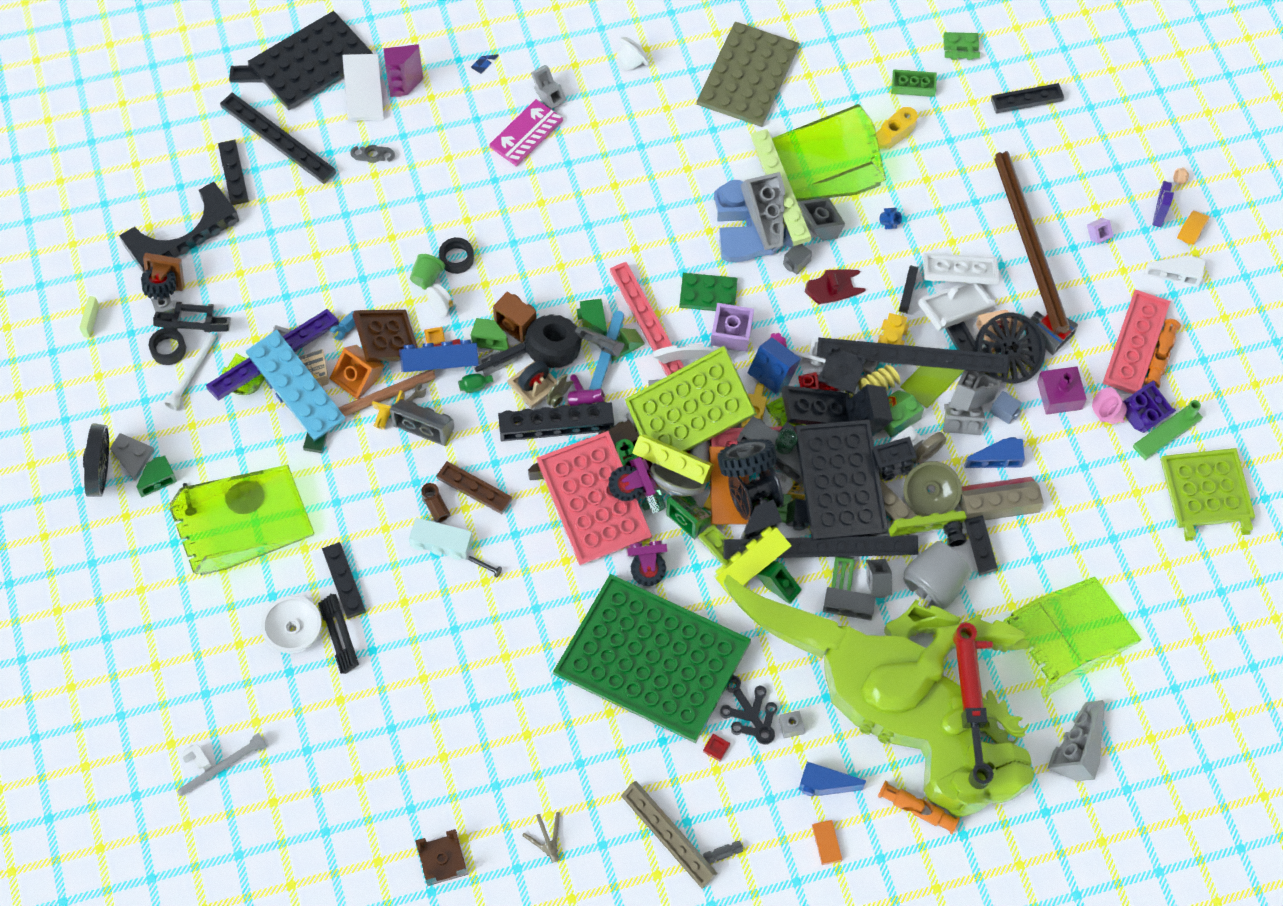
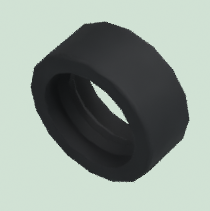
(460, 243)
(167, 359)

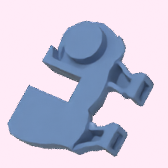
(739, 243)

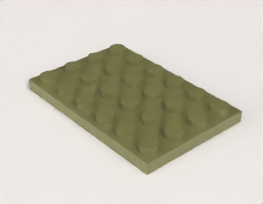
(748, 74)

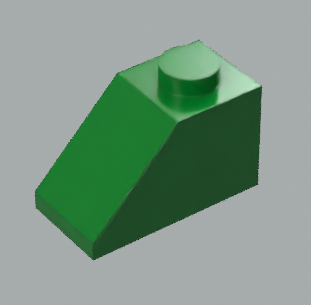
(592, 315)
(155, 476)
(779, 581)

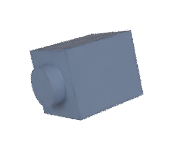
(1006, 407)

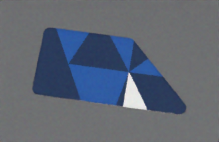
(483, 63)

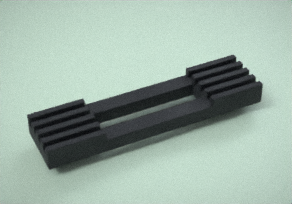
(329, 609)

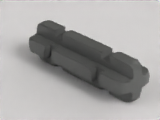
(723, 852)

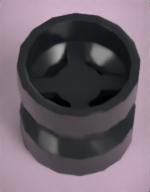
(954, 533)

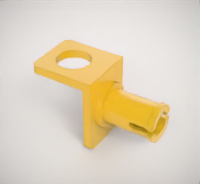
(384, 411)

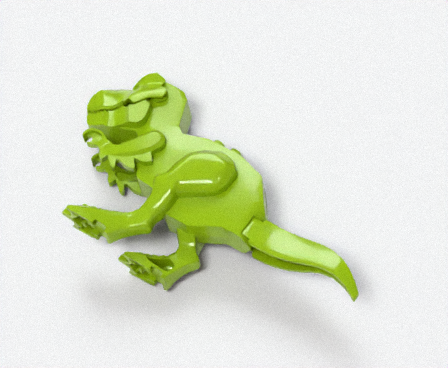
(905, 699)

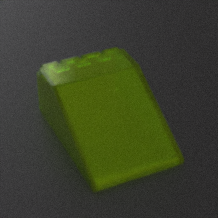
(832, 156)
(239, 518)
(1073, 631)

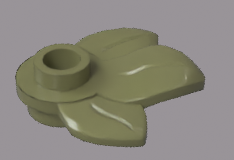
(557, 392)

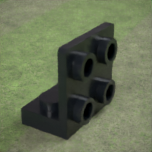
(895, 458)

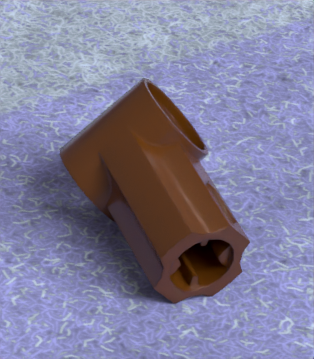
(435, 503)

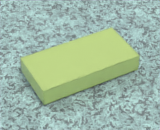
(89, 316)

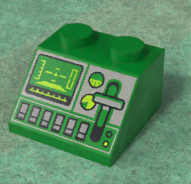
(688, 514)

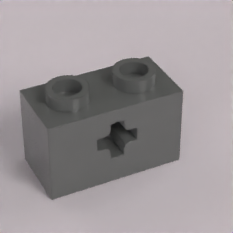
(879, 577)

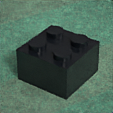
(870, 404)

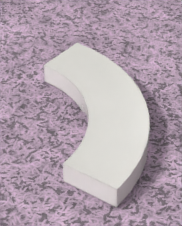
(693, 351)

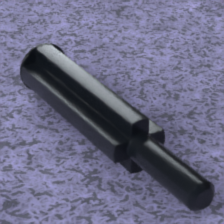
(503, 357)

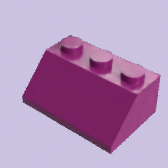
(403, 69)

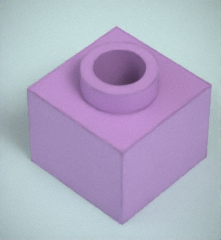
(1100, 230)

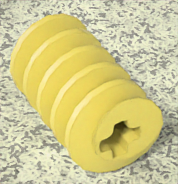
(882, 377)

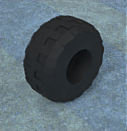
(553, 341)

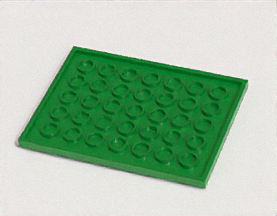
(652, 658)

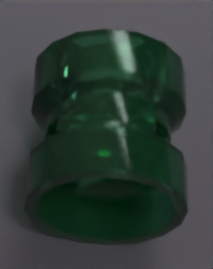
(789, 438)

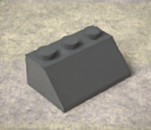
(422, 421)

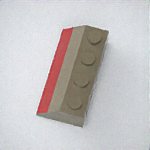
(1001, 499)

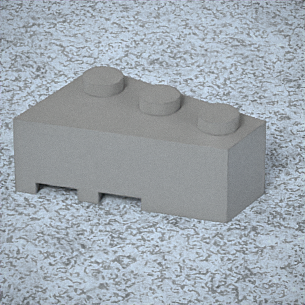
(974, 390)

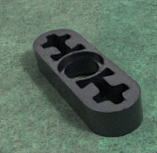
(908, 289)

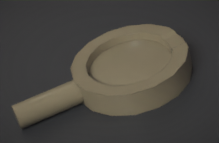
(930, 447)

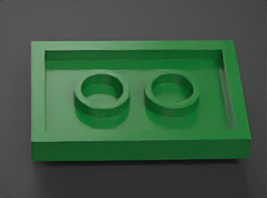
(705, 291)

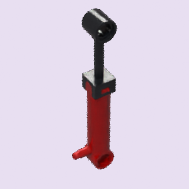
(974, 713)

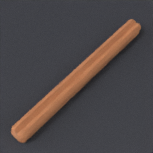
(387, 393)

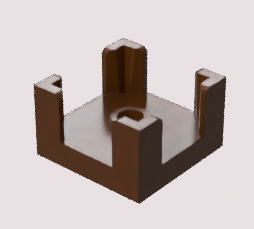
(441, 858)

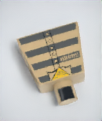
(316, 364)

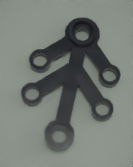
(750, 713)

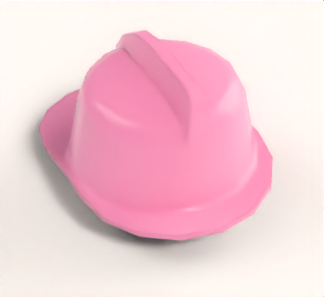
(1109, 406)

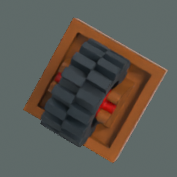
(161, 276)

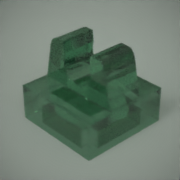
(655, 503)

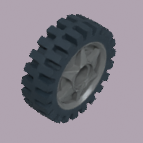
(747, 458)

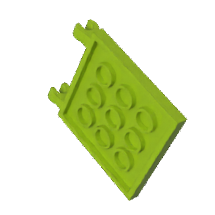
(1208, 490)

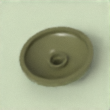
(946, 492)

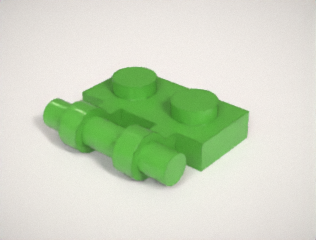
(961, 45)

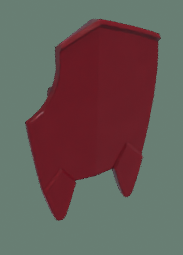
(833, 286)

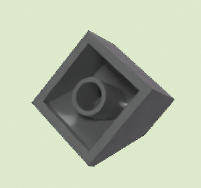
(823, 217)

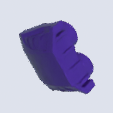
(1147, 408)

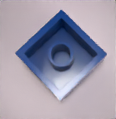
(774, 365)

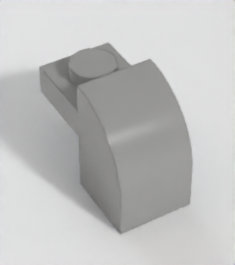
(545, 87)

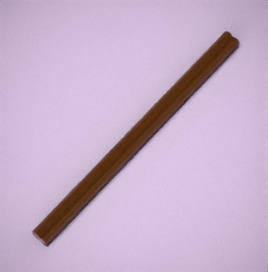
(1032, 243)

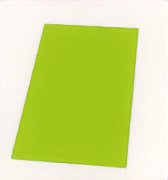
(929, 383)

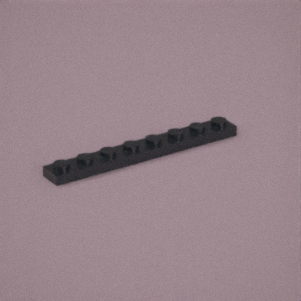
(278, 138)

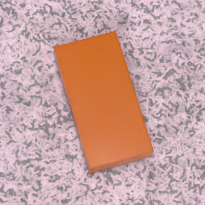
(826, 842)

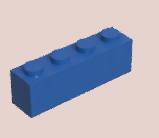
(438, 357)

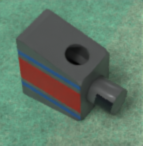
(1052, 341)

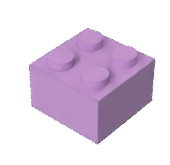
(732, 327)

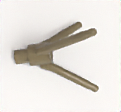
(549, 847)

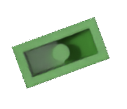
(489, 335)

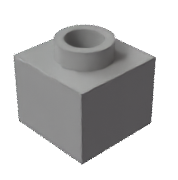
(163, 305)
(788, 729)

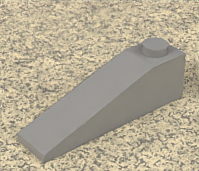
(765, 204)
(1081, 750)

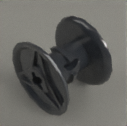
(755, 491)

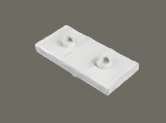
(956, 305)

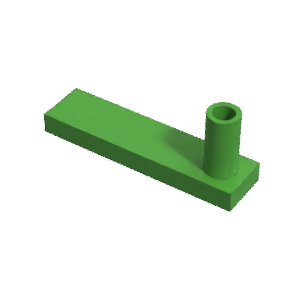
(1169, 430)

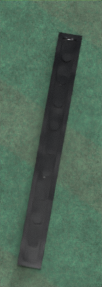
(919, 355)
(836, 547)

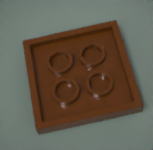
(383, 333)

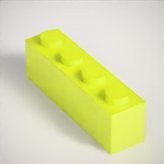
(673, 458)
(754, 558)

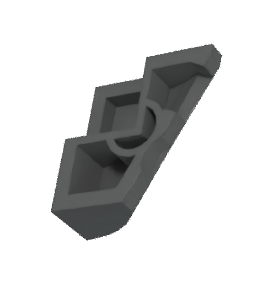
(605, 343)

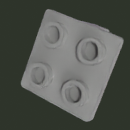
(963, 421)

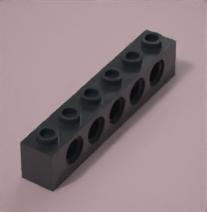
(548, 428)

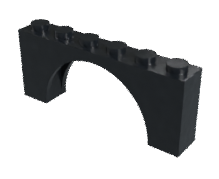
(216, 217)

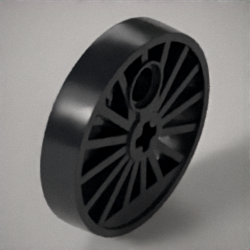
(1008, 338)
(96, 460)

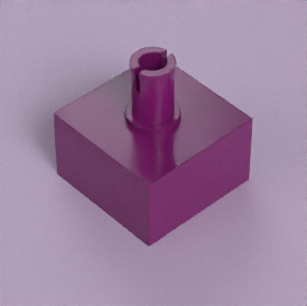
(1061, 390)

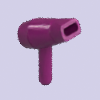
(584, 396)

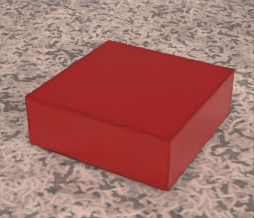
(716, 747)

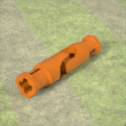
(1165, 343)
(908, 802)

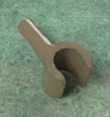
(420, 394)

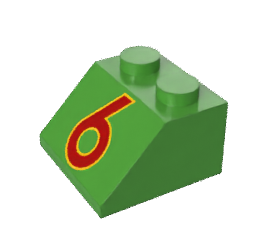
(904, 411)

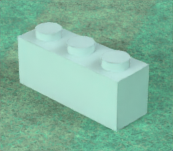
(440, 539)

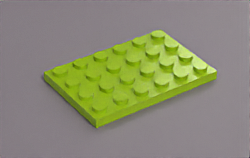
(693, 402)

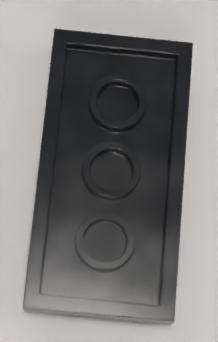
(814, 405)

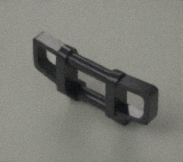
(173, 320)

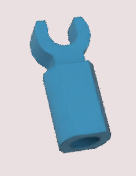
(344, 326)

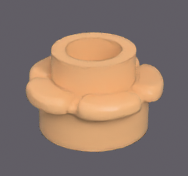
(1180, 175)

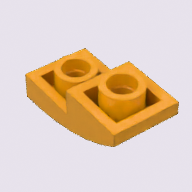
(1193, 227)

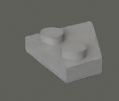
(131, 454)

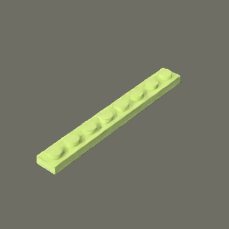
(771, 164)

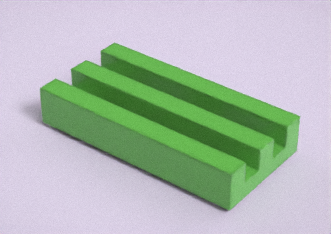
(835, 570)

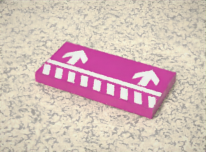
(526, 132)

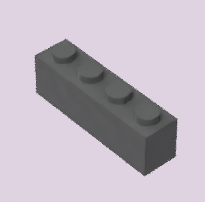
(785, 463)

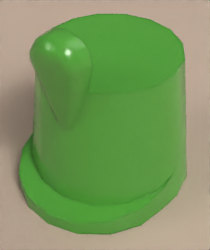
(426, 270)

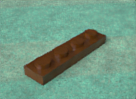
(474, 487)

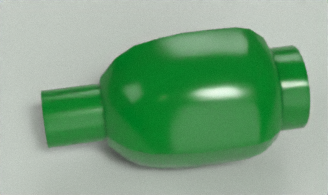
(474, 382)

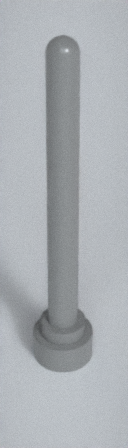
(255, 744)

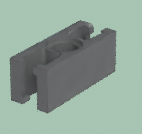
(849, 603)

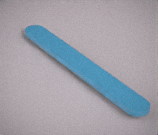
(604, 358)

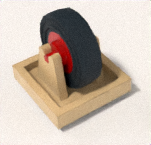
(533, 383)

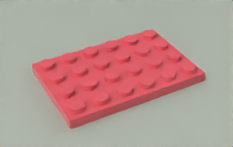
(589, 512)

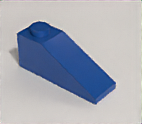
(1002, 454)
(825, 781)

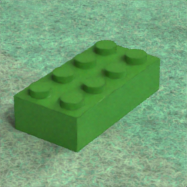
(913, 83)

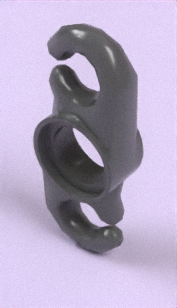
(365, 150)

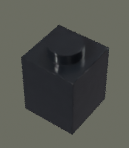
(797, 514)

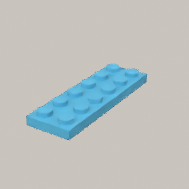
(295, 385)

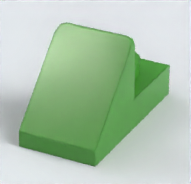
(631, 340)

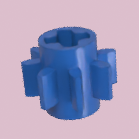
(890, 218)

